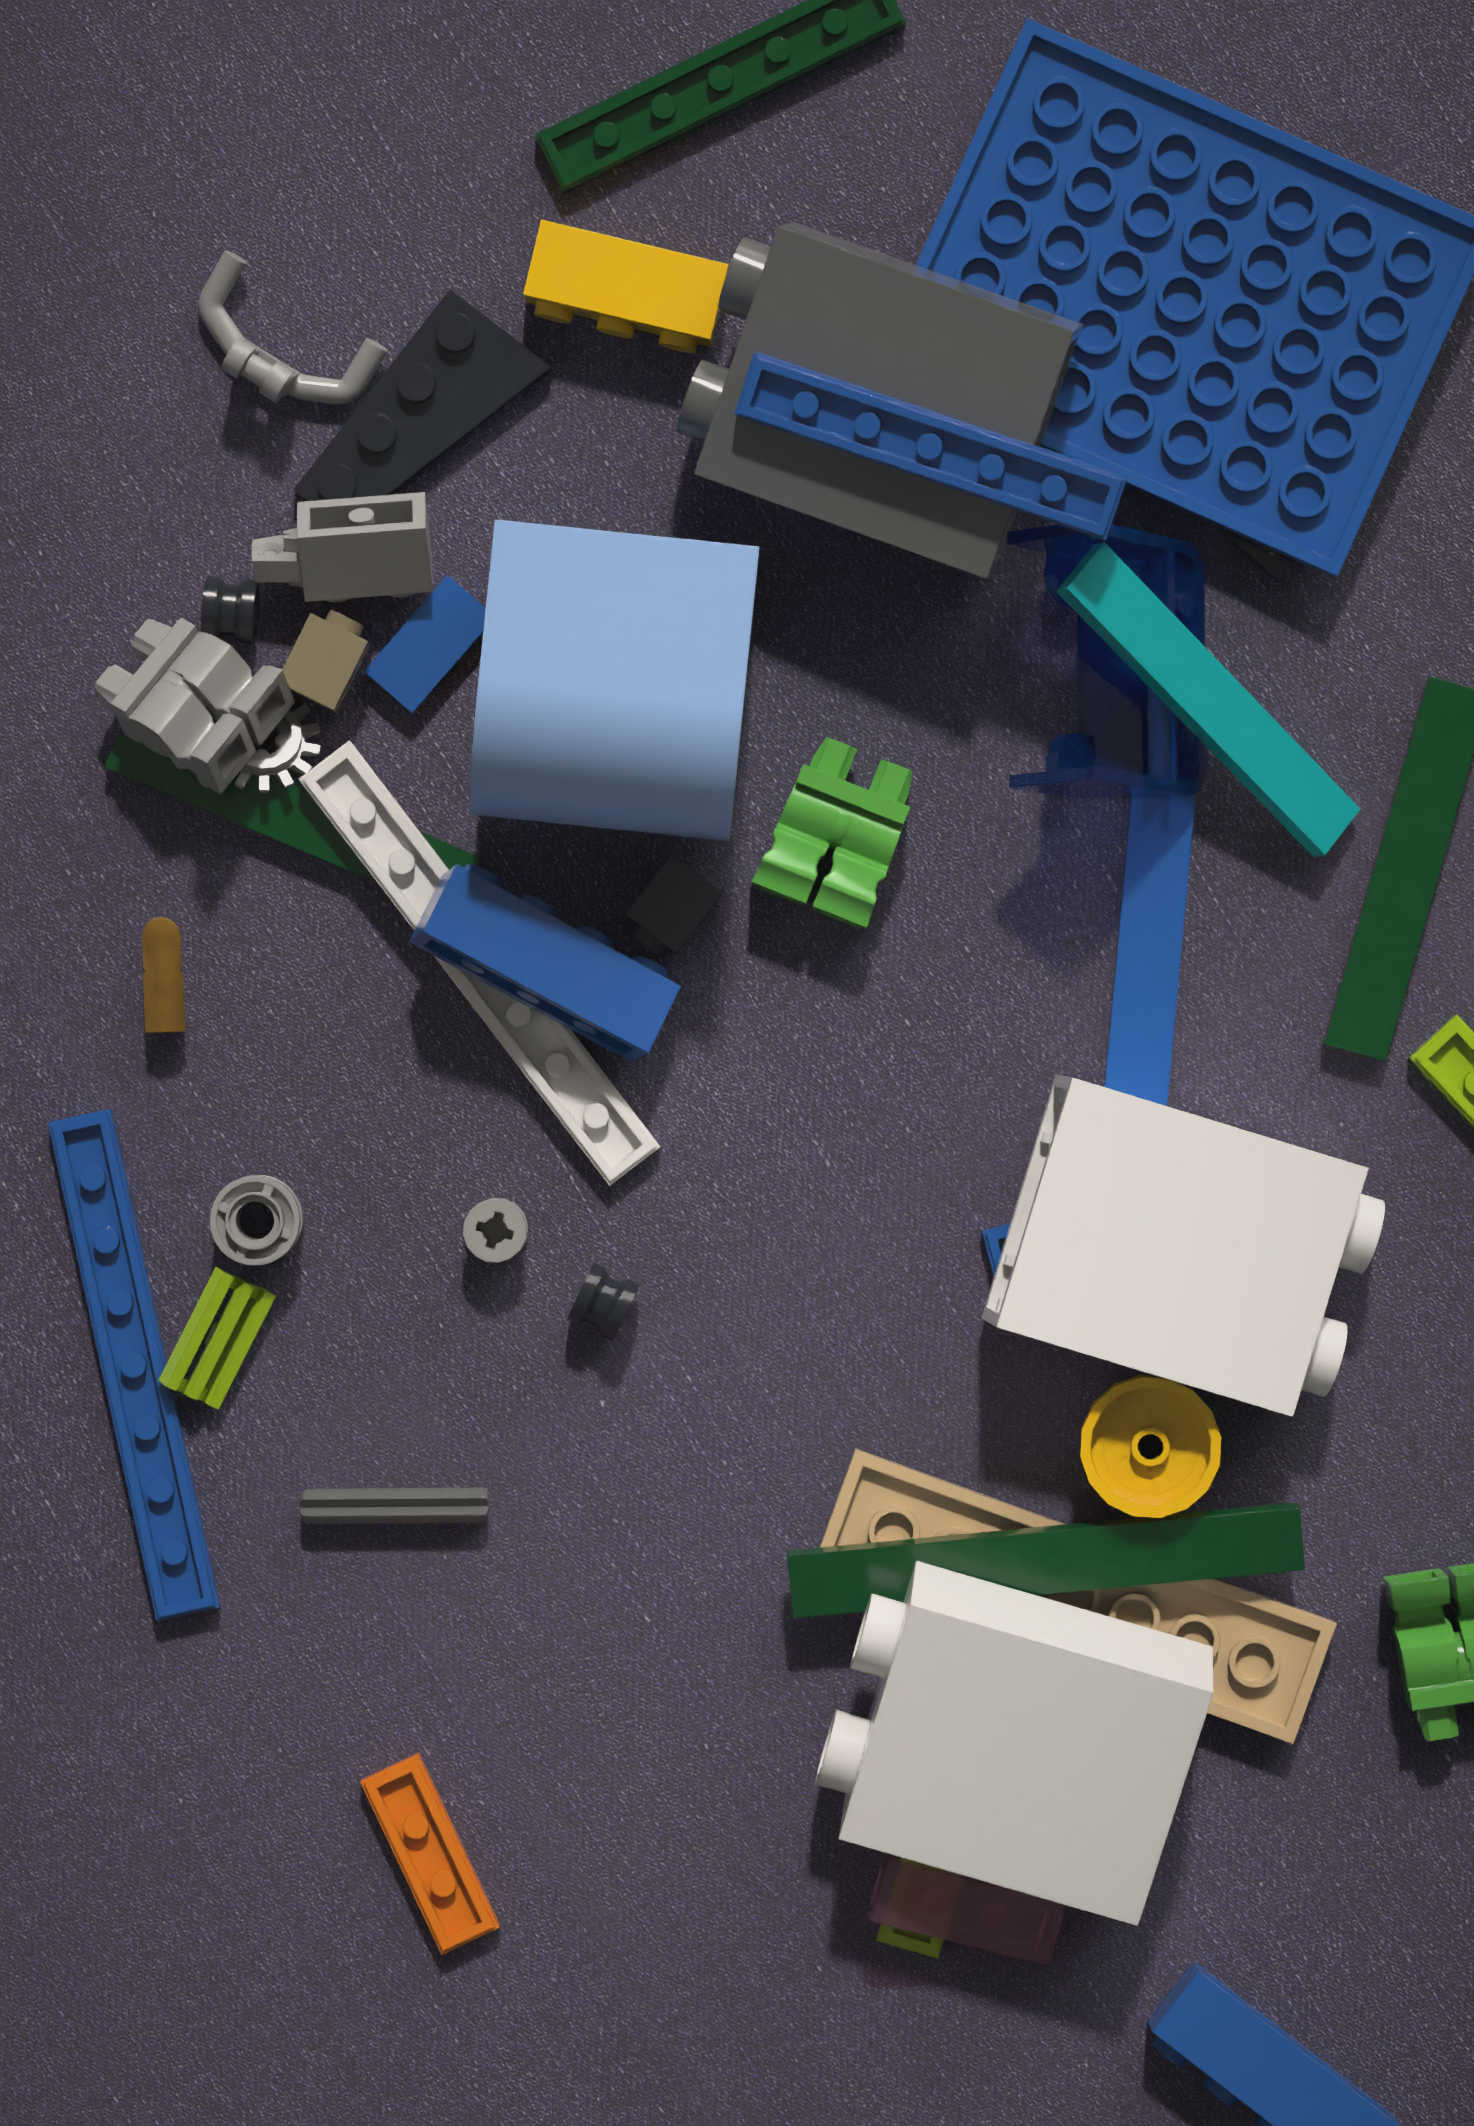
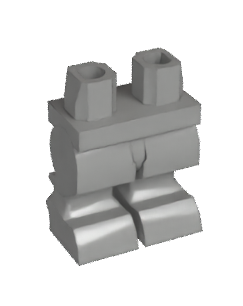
(175, 686)

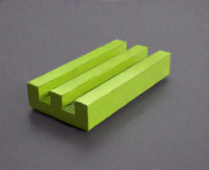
(225, 1343)

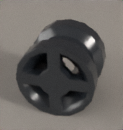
(230, 609)
(603, 1301)

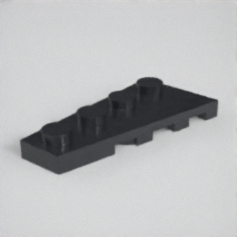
(426, 401)

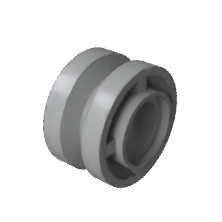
(226, 1223)

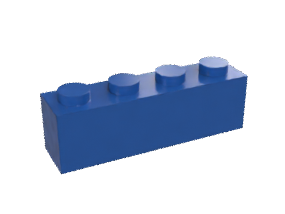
(546, 962)
(1255, 2059)

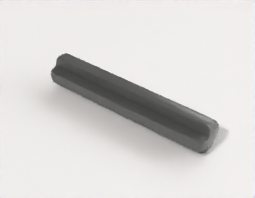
(394, 1505)

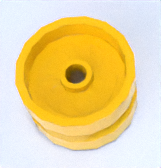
(1112, 1454)

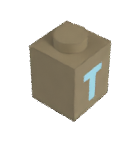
(326, 659)

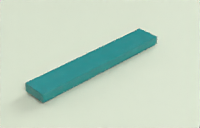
(1208, 699)

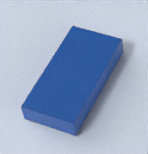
(429, 645)

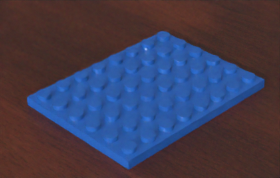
(1234, 288)

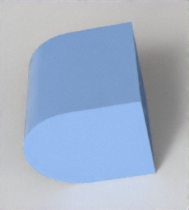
(612, 680)

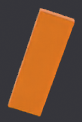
(430, 1853)

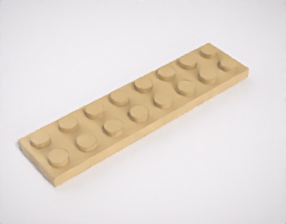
(1261, 1647)

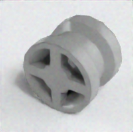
(508, 1222)

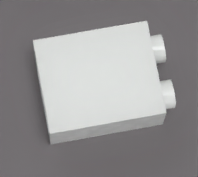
(1182, 1247)
(1018, 1740)

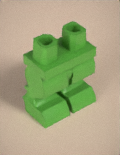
(842, 817)
(1432, 1657)

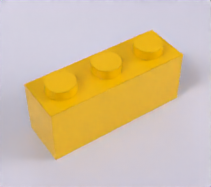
(624, 286)

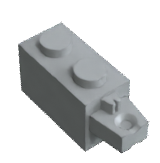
(352, 549)

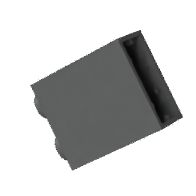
(892, 333)

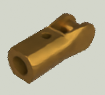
(163, 979)

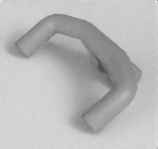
(262, 368)

